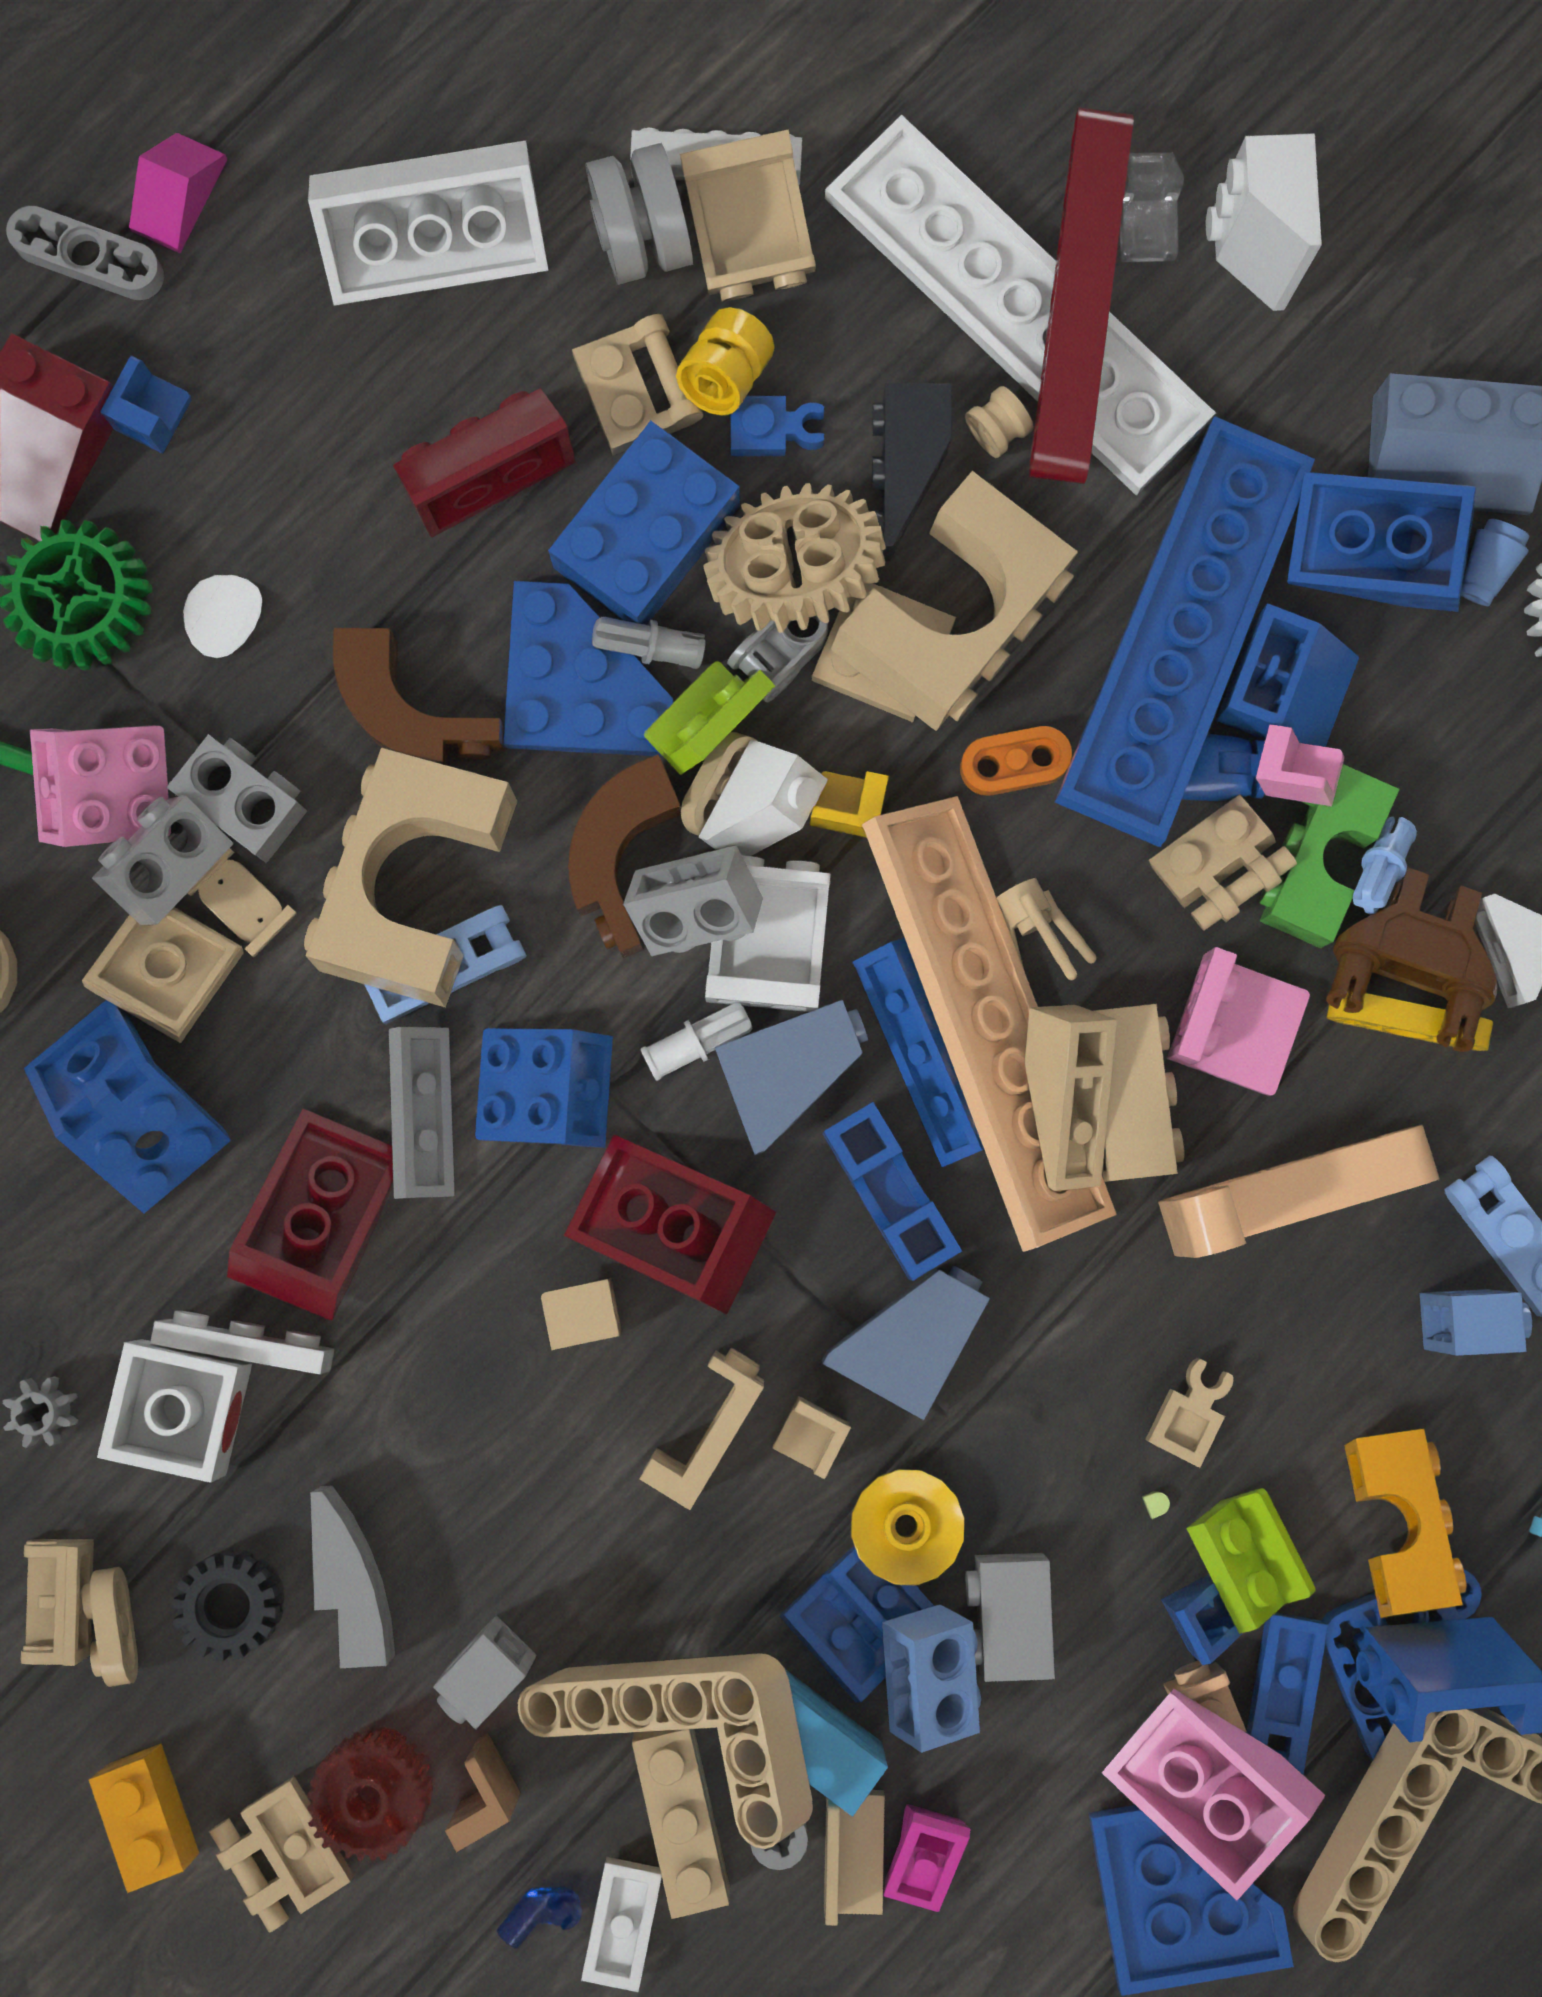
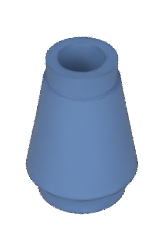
(1492, 560)

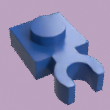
(764, 426)

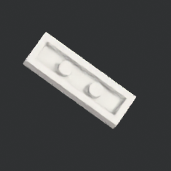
(243, 1342)

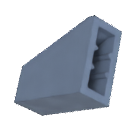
(788, 1068)
(913, 1340)

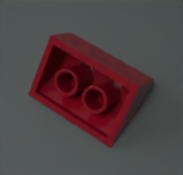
(485, 460)

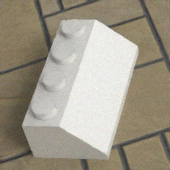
(428, 223)

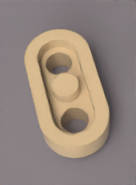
(711, 781)
(115, 1648)

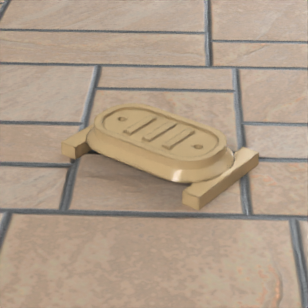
(242, 903)

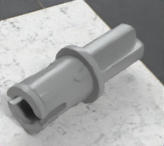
(649, 641)

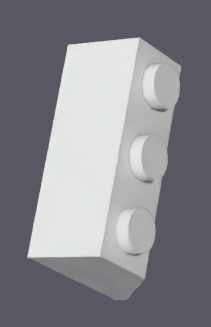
(1268, 215)

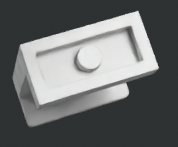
(783, 956)

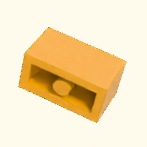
(144, 1818)

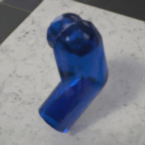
(540, 1906)

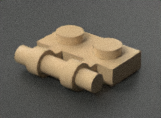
(1212, 853)
(301, 1863)

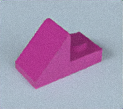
(926, 1857)

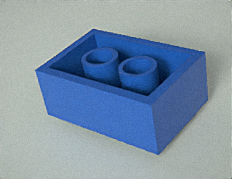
(645, 526)

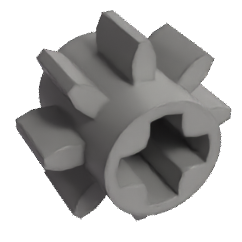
(23, 1408)

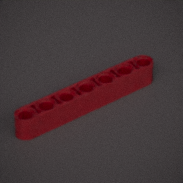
(1081, 296)

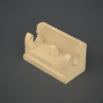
(55, 1614)

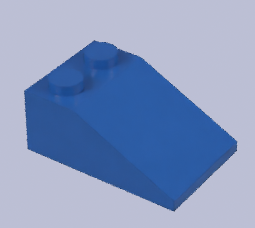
(1383, 539)

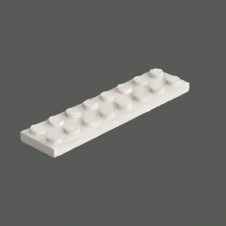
(1000, 294)

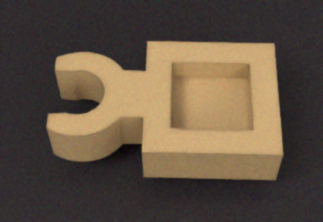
(1186, 1422)

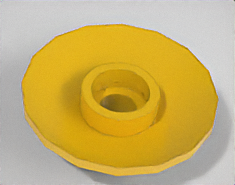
(936, 1533)

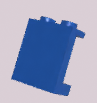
(1447, 1669)

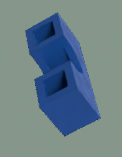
(891, 1192)

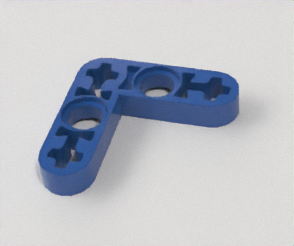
(1365, 1613)

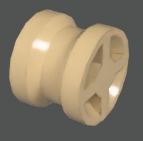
(999, 421)

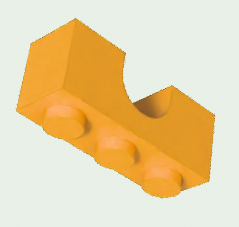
(1403, 1472)

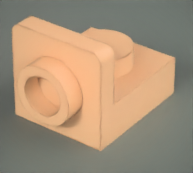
(1208, 1688)

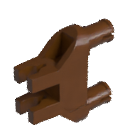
(1423, 953)

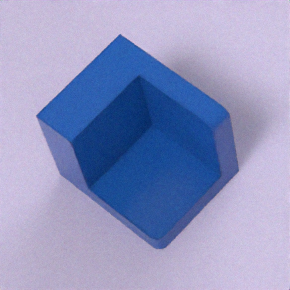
(145, 406)

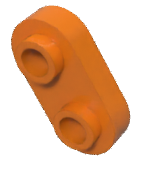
(1014, 760)

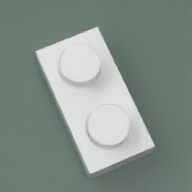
(622, 1924)

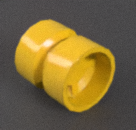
(725, 361)

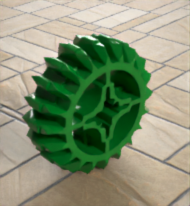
(79, 552)

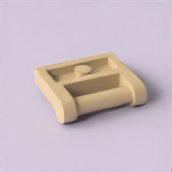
(618, 386)

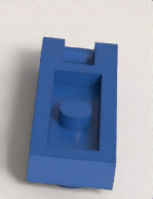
(1287, 1683)

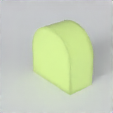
(1156, 1503)

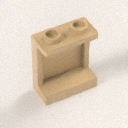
(748, 215)
(686, 1482)

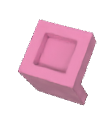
(1298, 769)

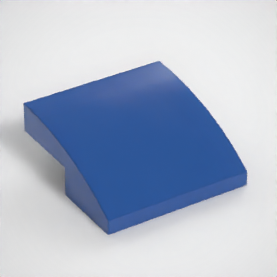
(843, 1621)

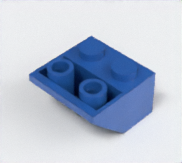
(1288, 677)

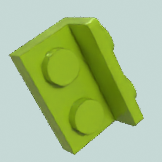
(705, 715)
(1250, 1558)

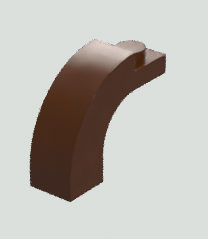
(368, 683)
(609, 823)

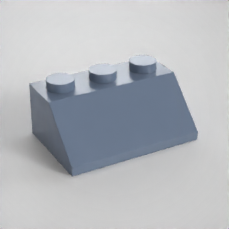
(1460, 436)

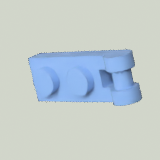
(472, 968)
(1506, 1230)

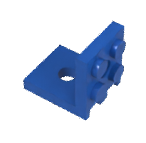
(108, 1093)

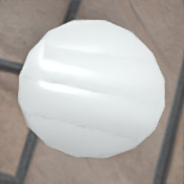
(221, 614)

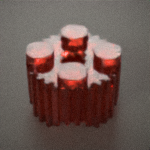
(366, 1827)

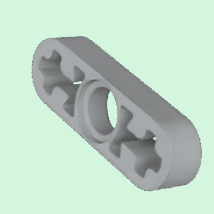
(71, 233)

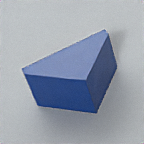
(1202, 1619)

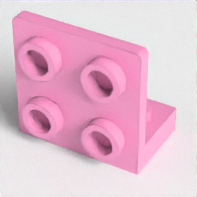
(96, 782)
(1238, 1023)

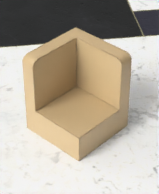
(581, 1314)
(812, 1436)

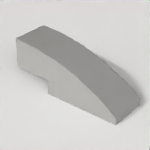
(349, 1581)

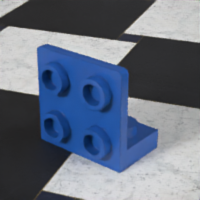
(544, 1086)

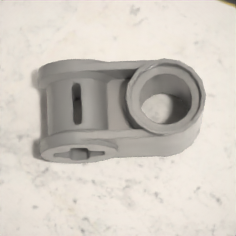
(779, 652)

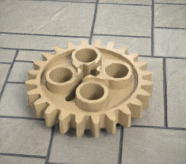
(835, 548)

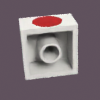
(174, 1410)

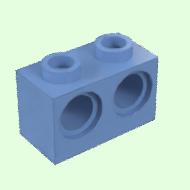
(1475, 1322)
(931, 1677)

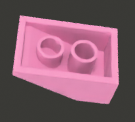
(1214, 1790)

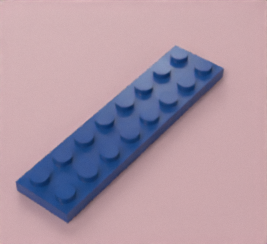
(1185, 633)

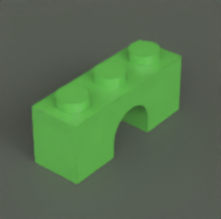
(1308, 899)

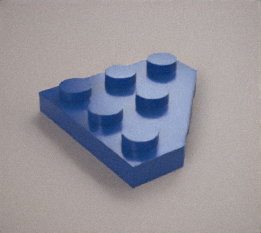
(567, 690)
(1171, 1917)

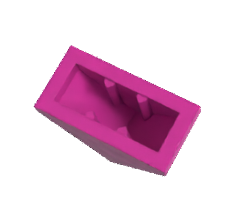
(173, 189)

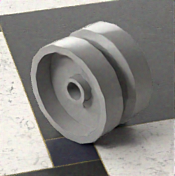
(638, 214)

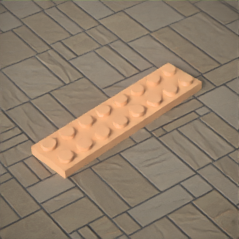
(978, 1004)

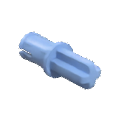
(1384, 865)

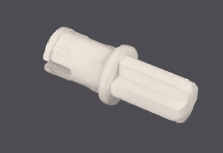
(696, 1040)

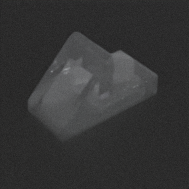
(1150, 208)

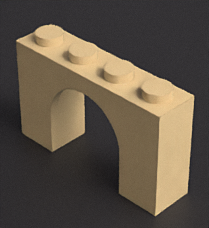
(936, 670)
(400, 803)

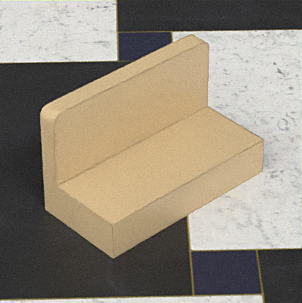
(854, 1859)

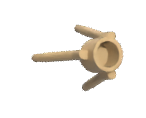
(1032, 910)

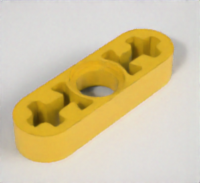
(1404, 1019)

